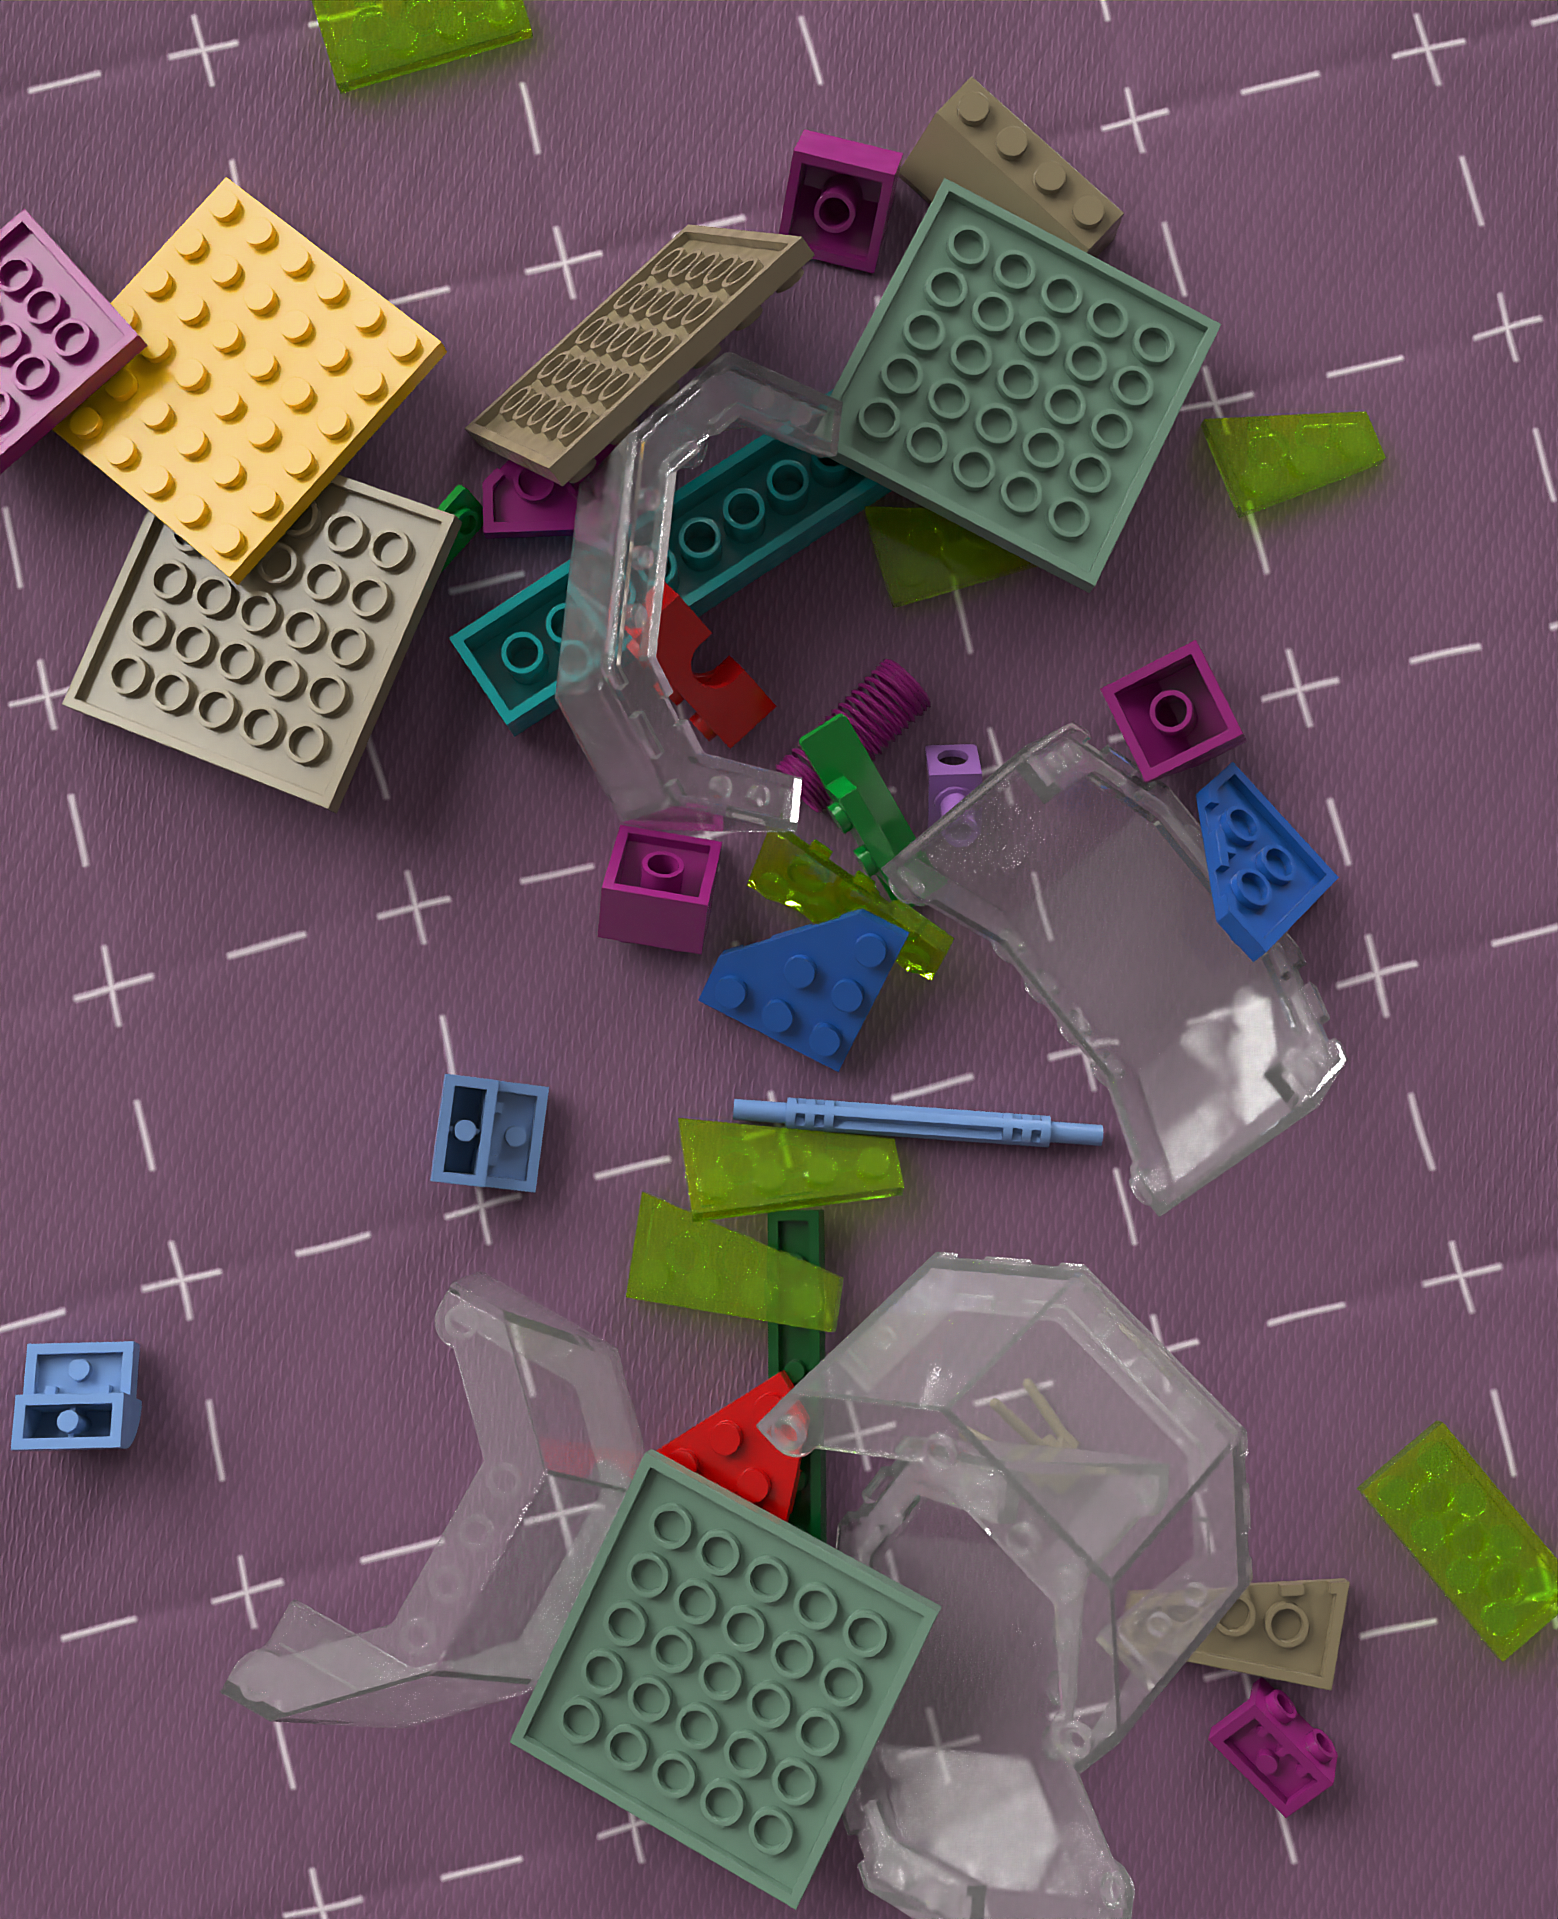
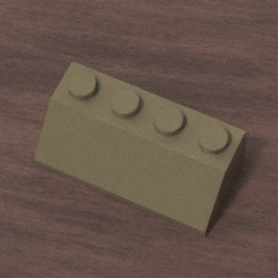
(1005, 162)

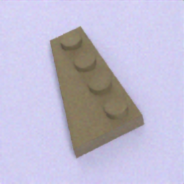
(1281, 1632)

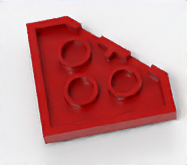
(736, 1453)

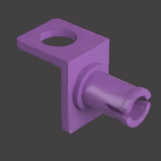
(950, 782)

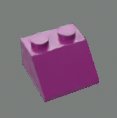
(840, 198)
(1173, 713)
(659, 889)

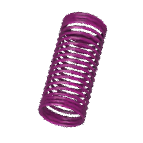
(901, 688)

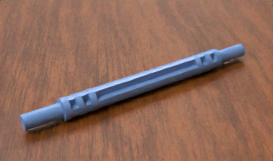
(918, 1122)

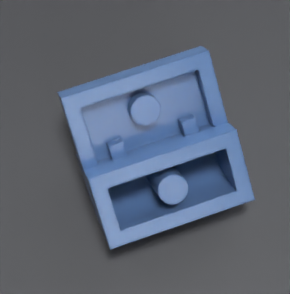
(489, 1133)
(78, 1397)

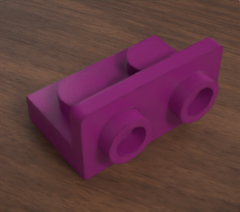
(1276, 1749)

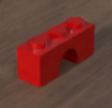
(724, 698)

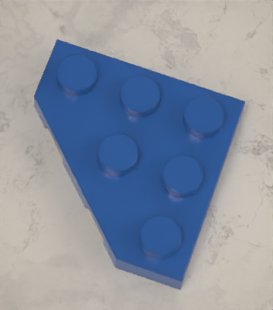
(1256, 863)
(808, 982)

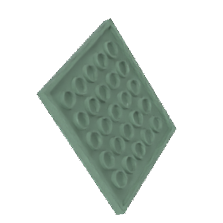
(1017, 385)
(724, 1676)

